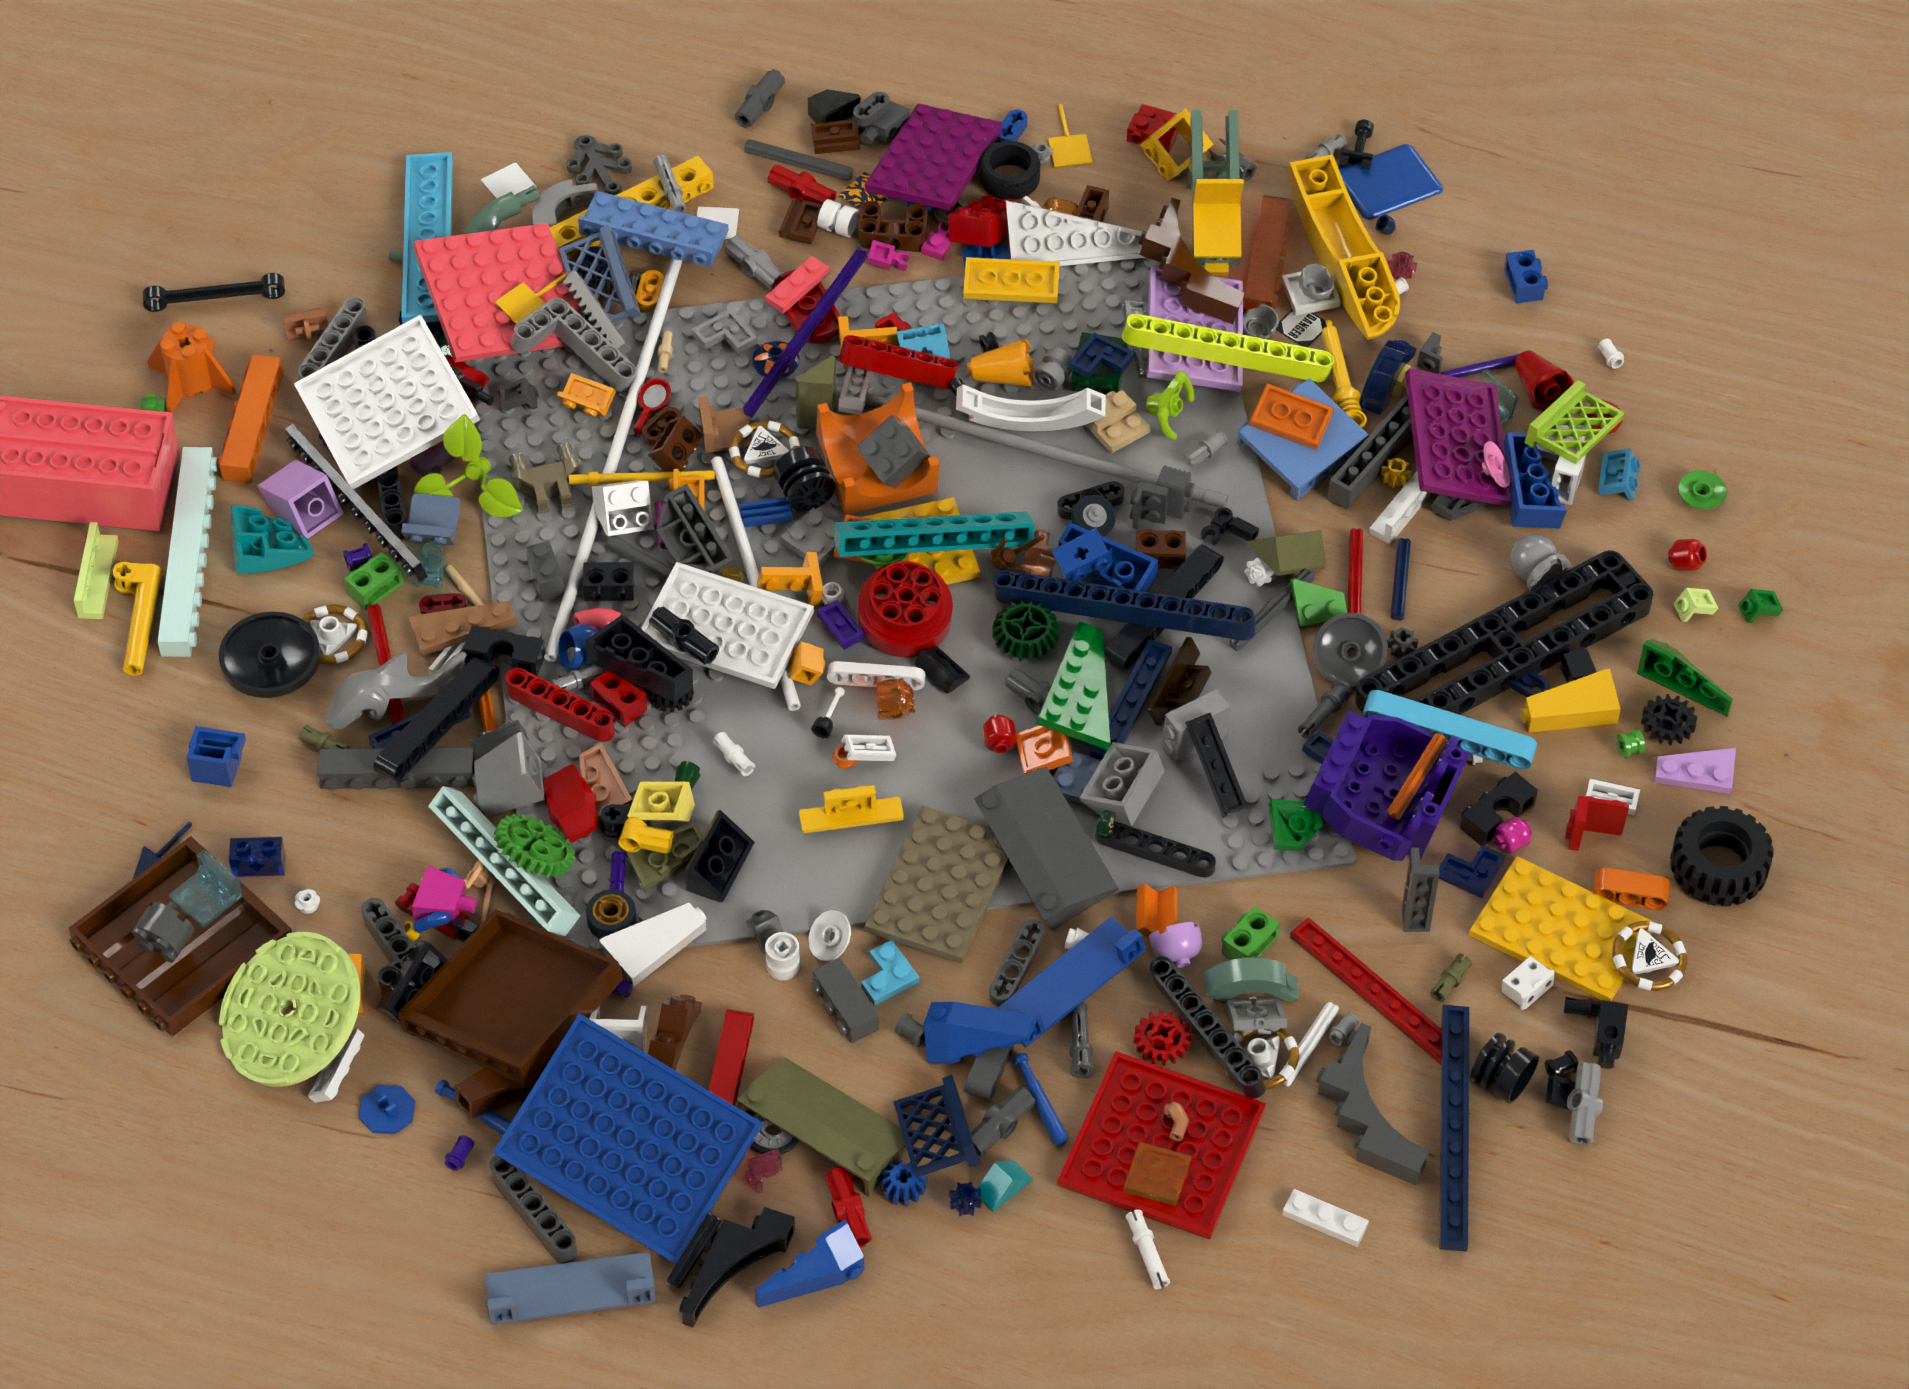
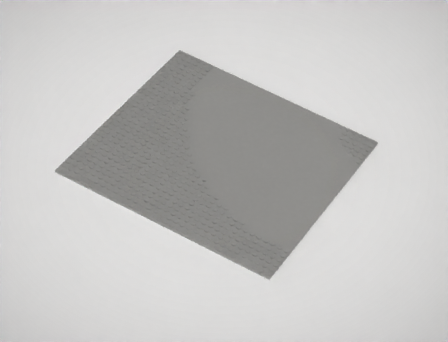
(941, 744)

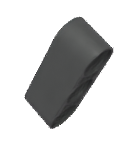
(987, 1072)

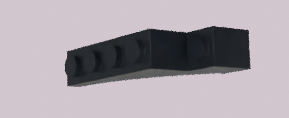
(733, 1250)

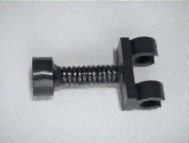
(1363, 130)

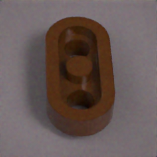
(653, 428)

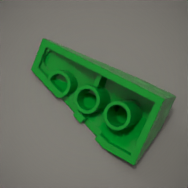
(1674, 671)

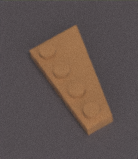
(451, 627)

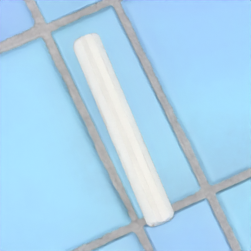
(1313, 1037)

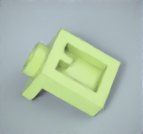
(1695, 601)

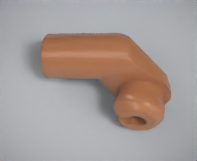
(1177, 1113)

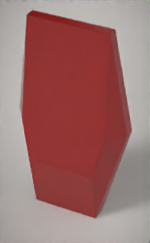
(570, 803)

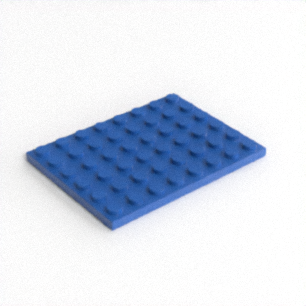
(628, 1138)

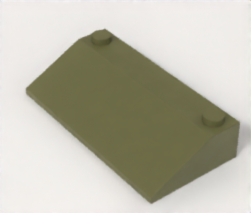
(826, 1121)

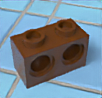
(675, 444)
(1163, 545)

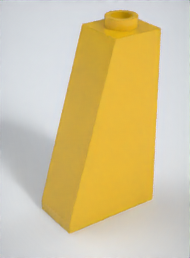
(1574, 705)

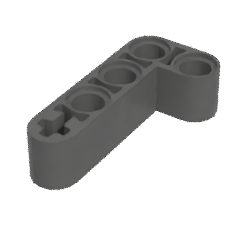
(389, 943)

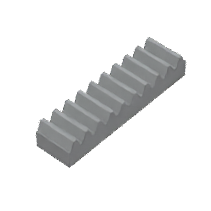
(595, 311)
(855, 390)

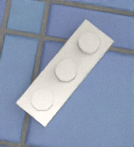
(330, 1077)
(1325, 1217)

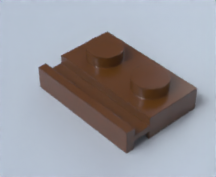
(835, 136)
(801, 221)

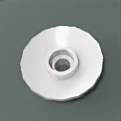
(829, 935)

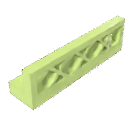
(95, 573)

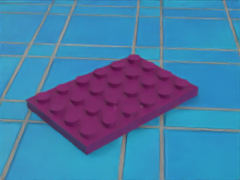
(933, 157)
(1449, 432)

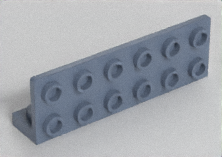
(570, 1288)

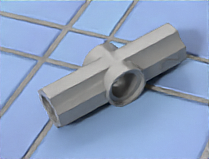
(753, 262)
(1585, 1104)

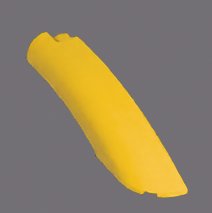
(1344, 245)

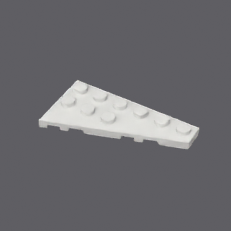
(1066, 238)

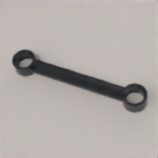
(213, 292)

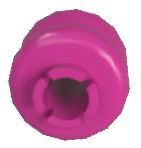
(1512, 835)

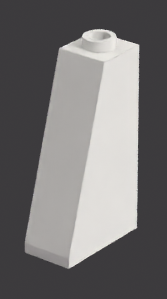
(653, 941)

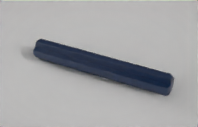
(1400, 579)

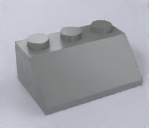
(1123, 781)

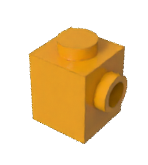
(806, 663)

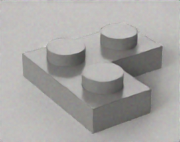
(725, 327)

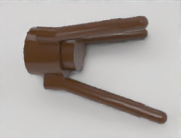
(1005, 558)

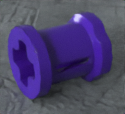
(357, 557)

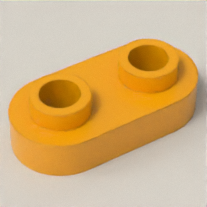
(647, 293)

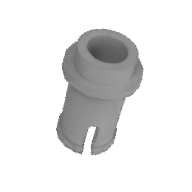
(1340, 1033)

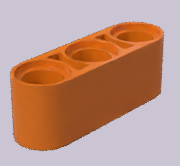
(1632, 888)

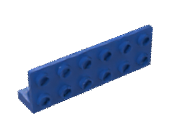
(1076, 975)

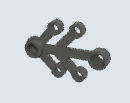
(587, 147)

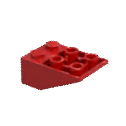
(980, 222)

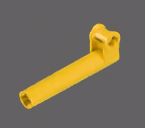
(145, 583)

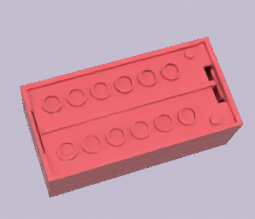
(86, 463)

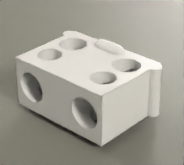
(1527, 982)

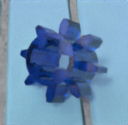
(965, 1198)

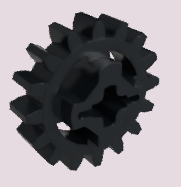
(1669, 719)

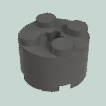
(162, 931)

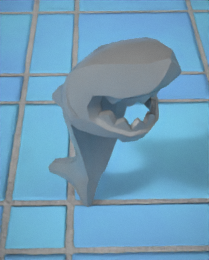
(374, 687)

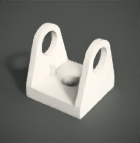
(629, 1030)

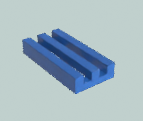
(765, 509)

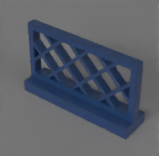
(958, 1128)

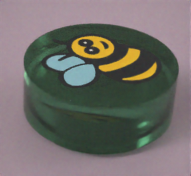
(1106, 823)

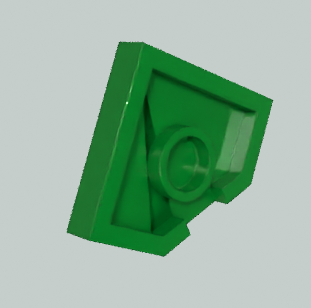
(1292, 824)

